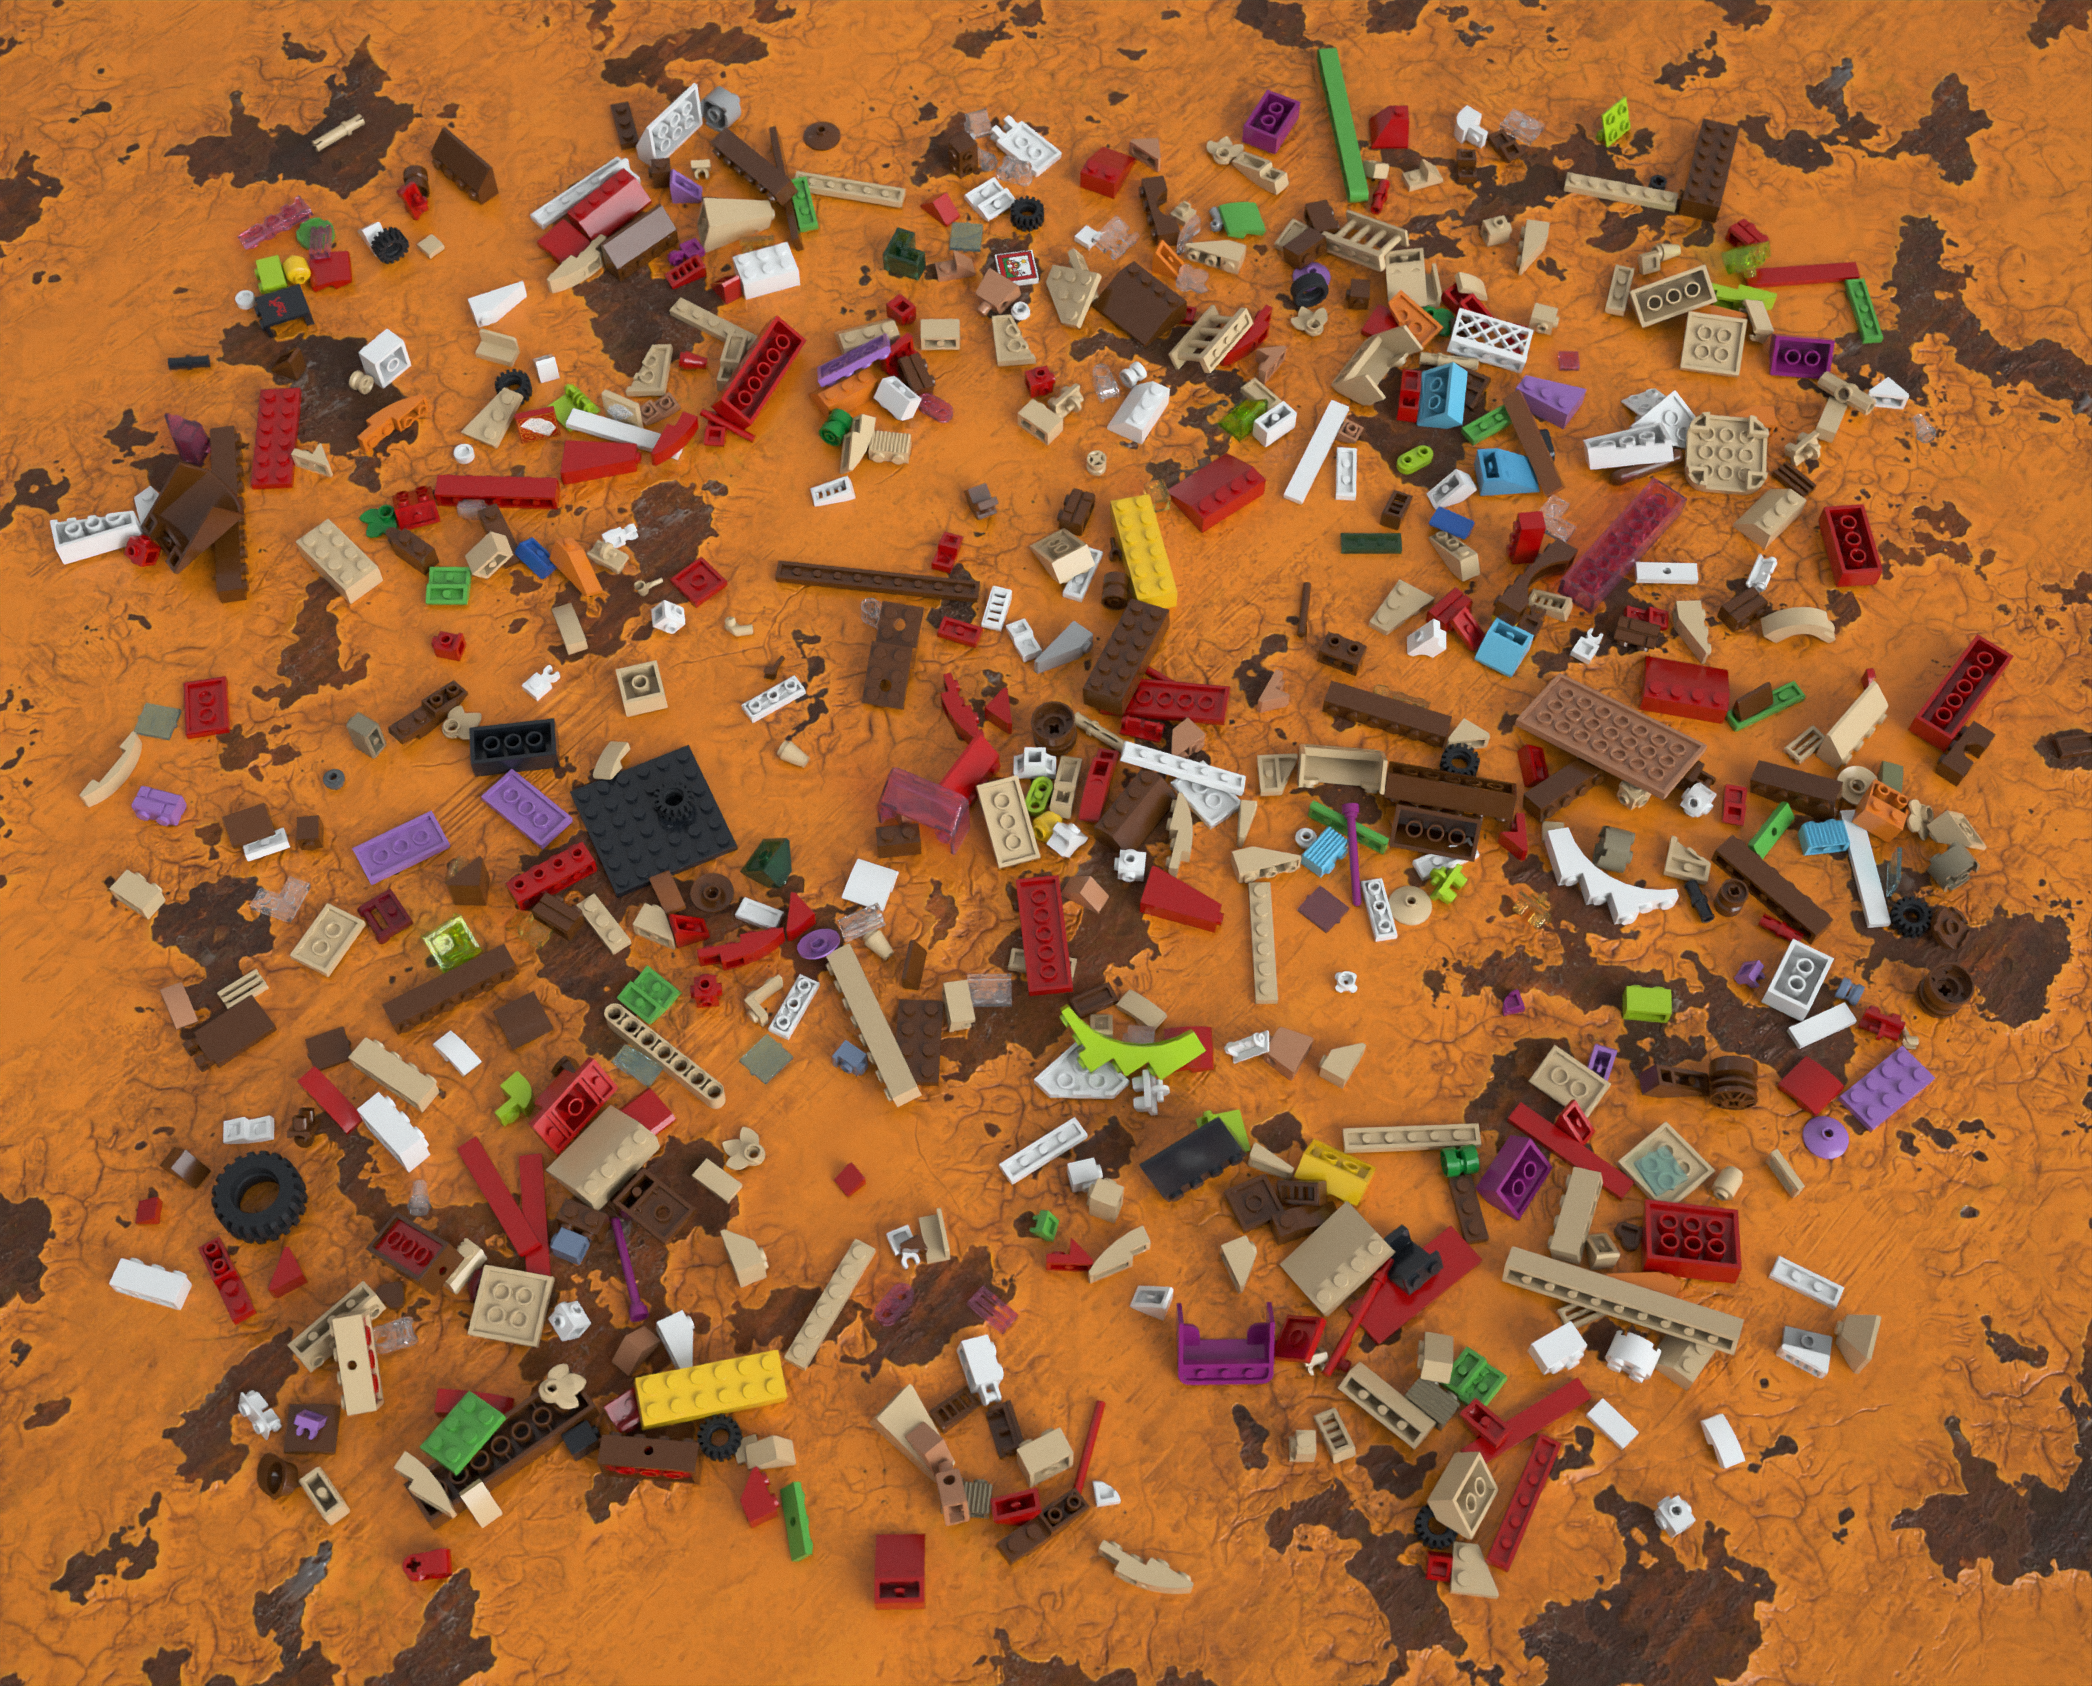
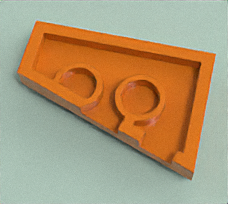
(1415, 318)

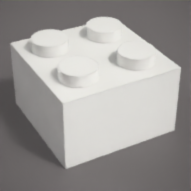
(385, 358)

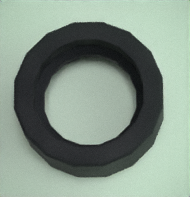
(1306, 282)

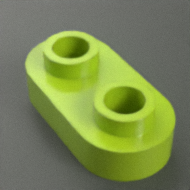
(1416, 459)
(1037, 797)

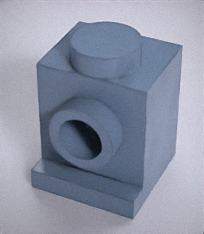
(850, 1059)

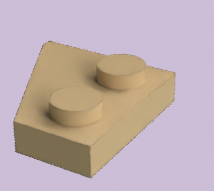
(1274, 772)
(1685, 863)
(1470, 1572)

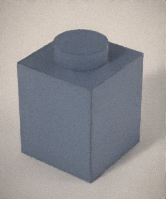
(569, 1246)

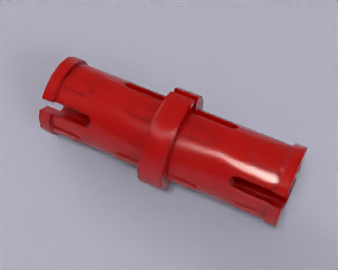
(1380, 196)
(1779, 928)

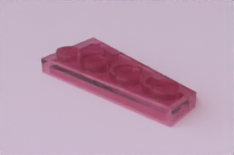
(275, 224)

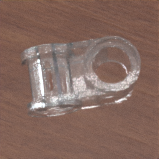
(1017, 171)
(1104, 386)
(872, 612)
(395, 1335)

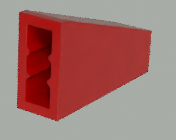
(597, 460)
(1179, 902)

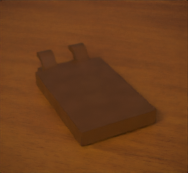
(230, 1034)

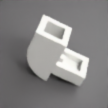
(1468, 127)

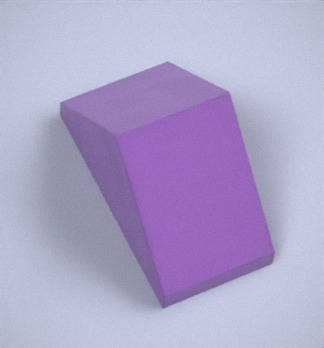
(683, 189)
(1602, 1060)

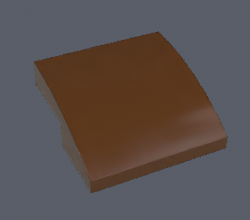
(523, 1020)
(326, 1438)

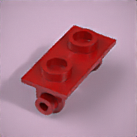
(1141, 729)

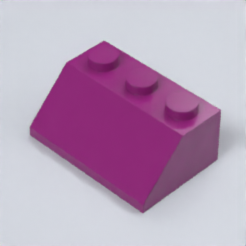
(1800, 355)
(1514, 1176)

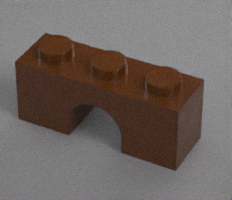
(1955, 764)

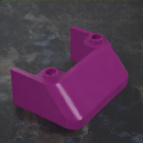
(1225, 1359)

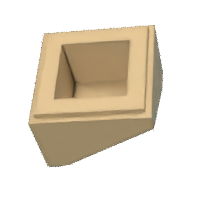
(1375, 169)

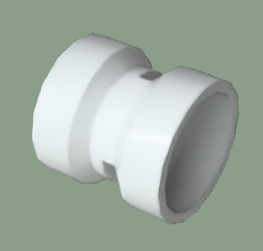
(1134, 373)

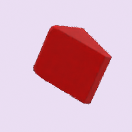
(850, 1179)
(149, 1211)
(1438, 1566)

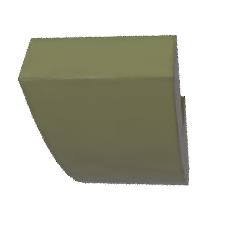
(1891, 775)

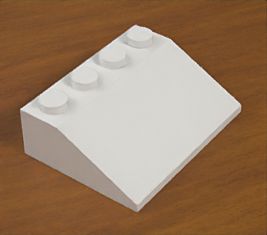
(671, 127)

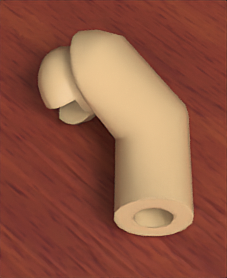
(736, 629)

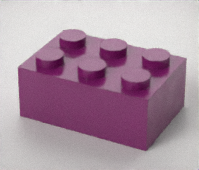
(1271, 121)

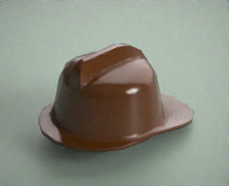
(277, 1476)

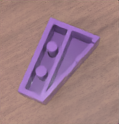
(1551, 399)

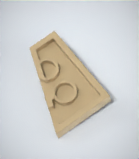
(654, 373)

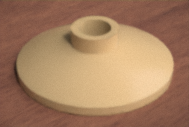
(1858, 777)
(1410, 913)

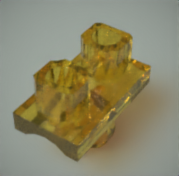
(756, 242)
(1540, 915)

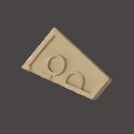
(1009, 343)
(494, 419)
(1399, 606)

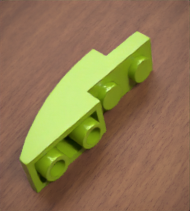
(1733, 298)

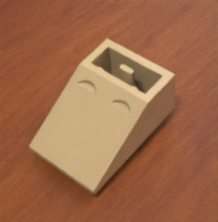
(1407, 273)

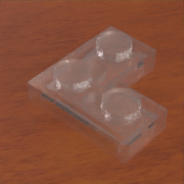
(1555, 525)
(281, 905)

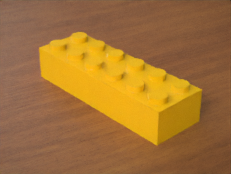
(1143, 551)
(710, 1389)

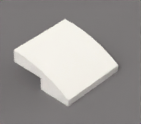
(989, 199)
(870, 884)

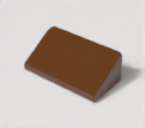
(1753, 702)
(913, 966)

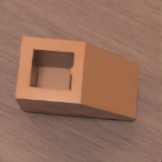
(1186, 739)

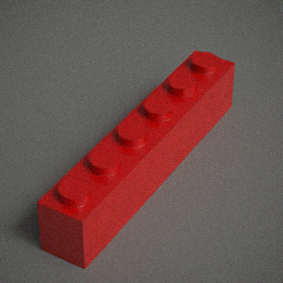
(504, 491)

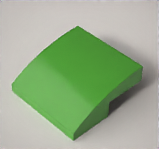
(1241, 219)
(448, 586)
(649, 995)
(1474, 1378)

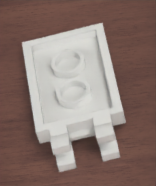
(1025, 145)

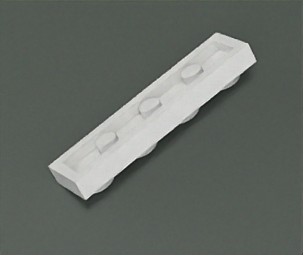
(1043, 1151)

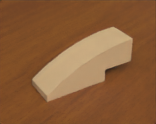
(1261, 172)
(732, 354)
(1830, 419)
(856, 442)
(569, 628)
(1065, 786)
(1120, 1254)
(424, 1484)

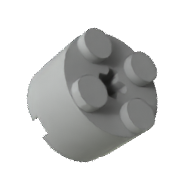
(720, 108)

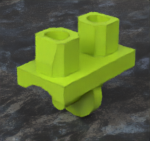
(1452, 876)

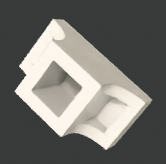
(1427, 640)
(1035, 764)
(1066, 839)

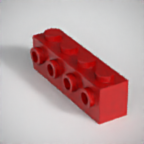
(551, 876)

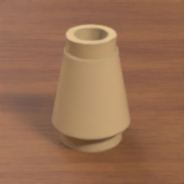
(1667, 250)
(791, 753)
(877, 943)

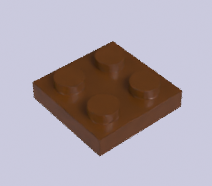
(1253, 1203)

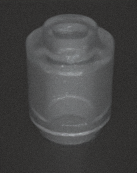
(468, 508)

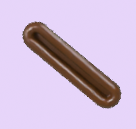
(1639, 471)

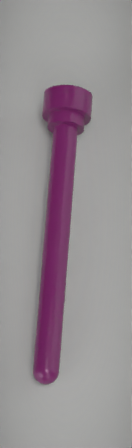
(1350, 812)
(637, 1310)

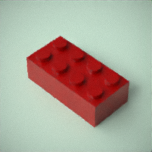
(1850, 545)

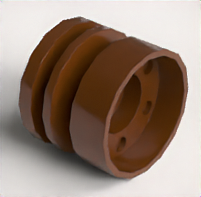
(1054, 728)
(1944, 990)
(1733, 1082)

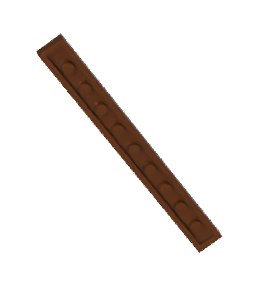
(877, 581)

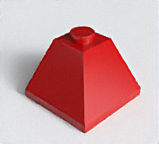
(1390, 128)

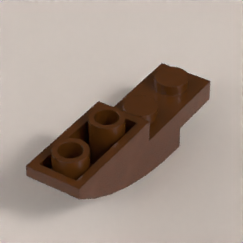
(432, 712)
(1043, 1527)

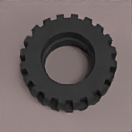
(247, 1173)

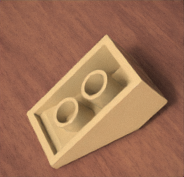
(1063, 555)

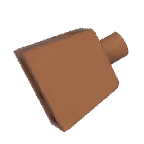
(995, 293)
(1287, 1051)
(951, 1494)

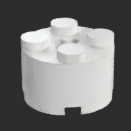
(1633, 1356)

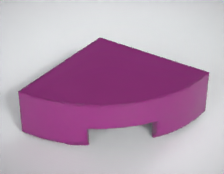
(1513, 1003)

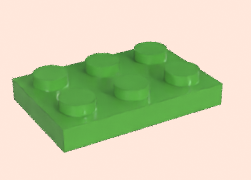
(462, 1433)

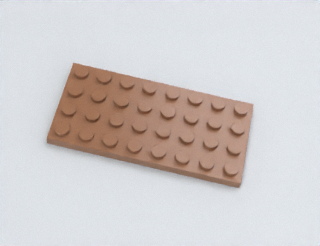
(1611, 736)

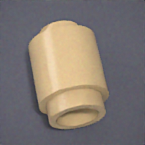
(1727, 1183)

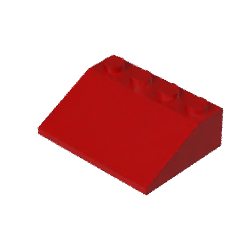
(1217, 491)
(1684, 690)
(1691, 1241)

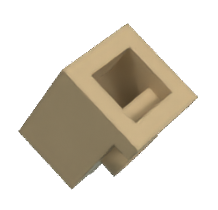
(1302, 1446)

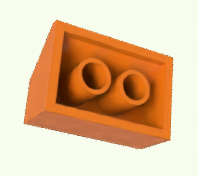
(846, 392)

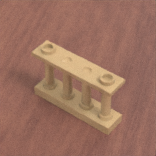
(1365, 253)
(1219, 346)

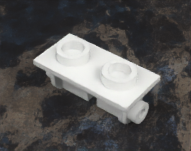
(1760, 573)
(1248, 1047)
(252, 1406)

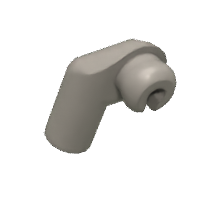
(1217, 224)

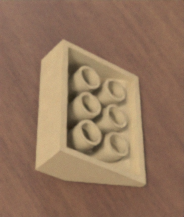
(604, 1157)
(1337, 1258)

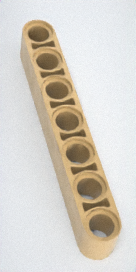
(669, 1064)

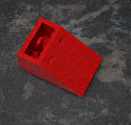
(899, 1572)

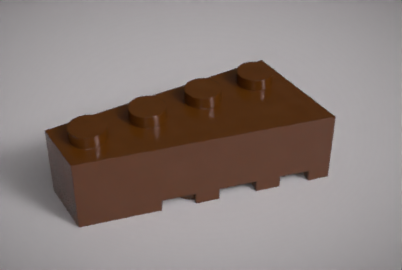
(1803, 791)

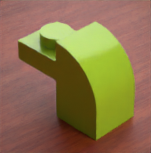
(520, 1100)

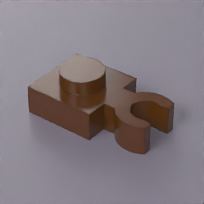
(1532, 622)

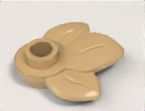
(1224, 150)
(1310, 322)
(462, 722)
(1919, 818)
(741, 1149)
(565, 1387)

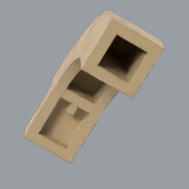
(1798, 621)

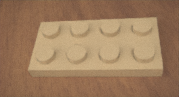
(1008, 822)

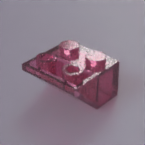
(189, 439)

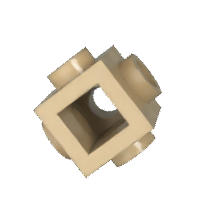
(1631, 795)

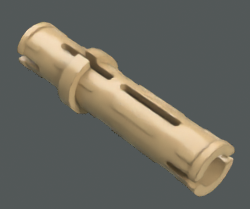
(344, 129)
(1441, 359)
(1092, 728)

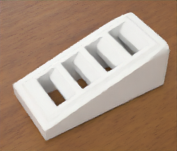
(831, 486)
(1000, 596)
(1807, 1360)

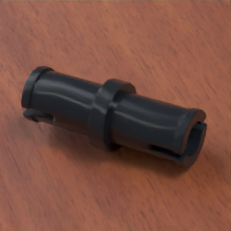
(189, 362)
(1699, 901)

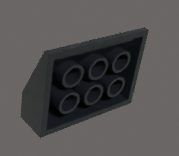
(1194, 1159)

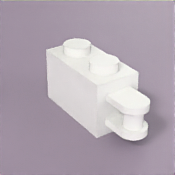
(981, 1368)

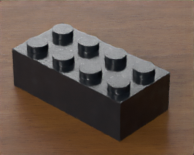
(514, 746)

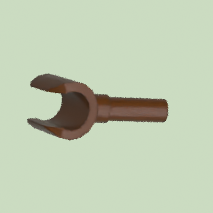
(1114, 550)
(771, 672)

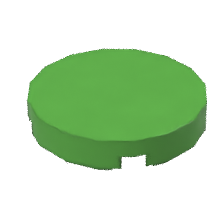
(304, 232)

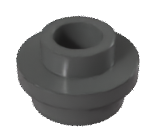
(336, 783)

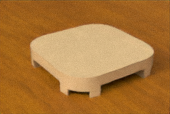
(1726, 454)

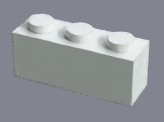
(151, 1283)

